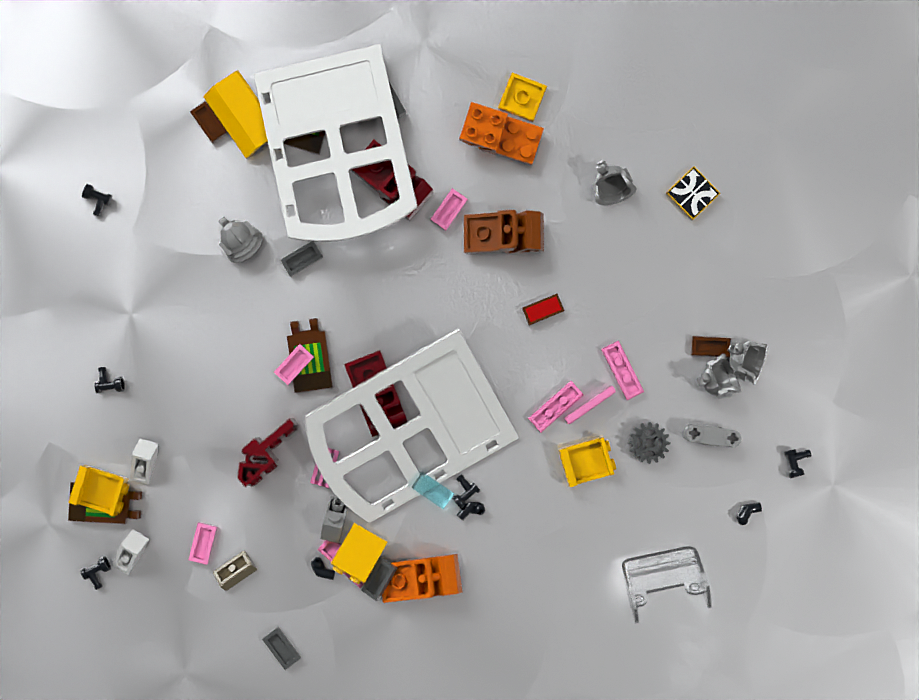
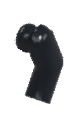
(471, 508)
(746, 511)
(320, 569)

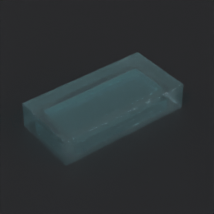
(432, 490)

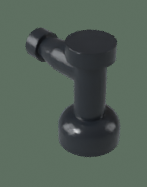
(89, 192)
(118, 383)
(793, 456)
(470, 489)
(103, 564)

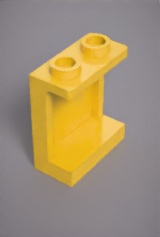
(587, 461)
(99, 490)
(358, 554)

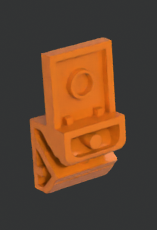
(500, 134)
(424, 579)

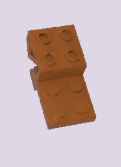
(504, 232)

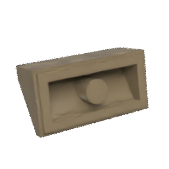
(234, 571)

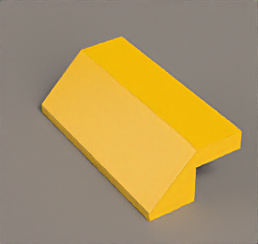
(238, 112)

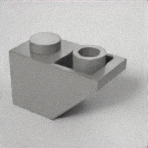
(334, 520)

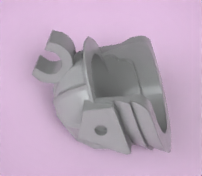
(612, 184)
(239, 239)
(747, 360)
(719, 378)

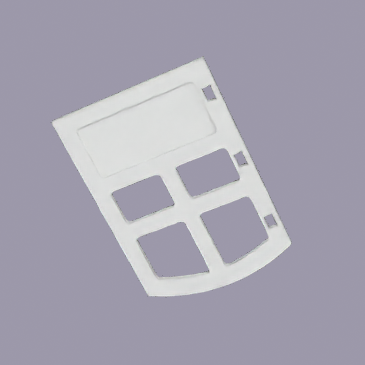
(323, 98)
(451, 402)

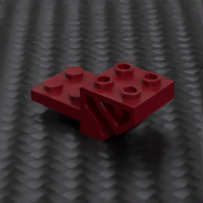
(382, 179)
(363, 370)
(251, 472)

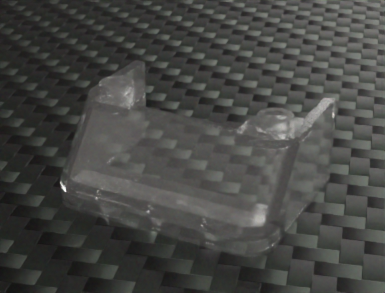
(662, 572)

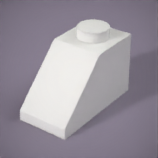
(143, 461)
(130, 551)

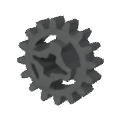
(658, 452)

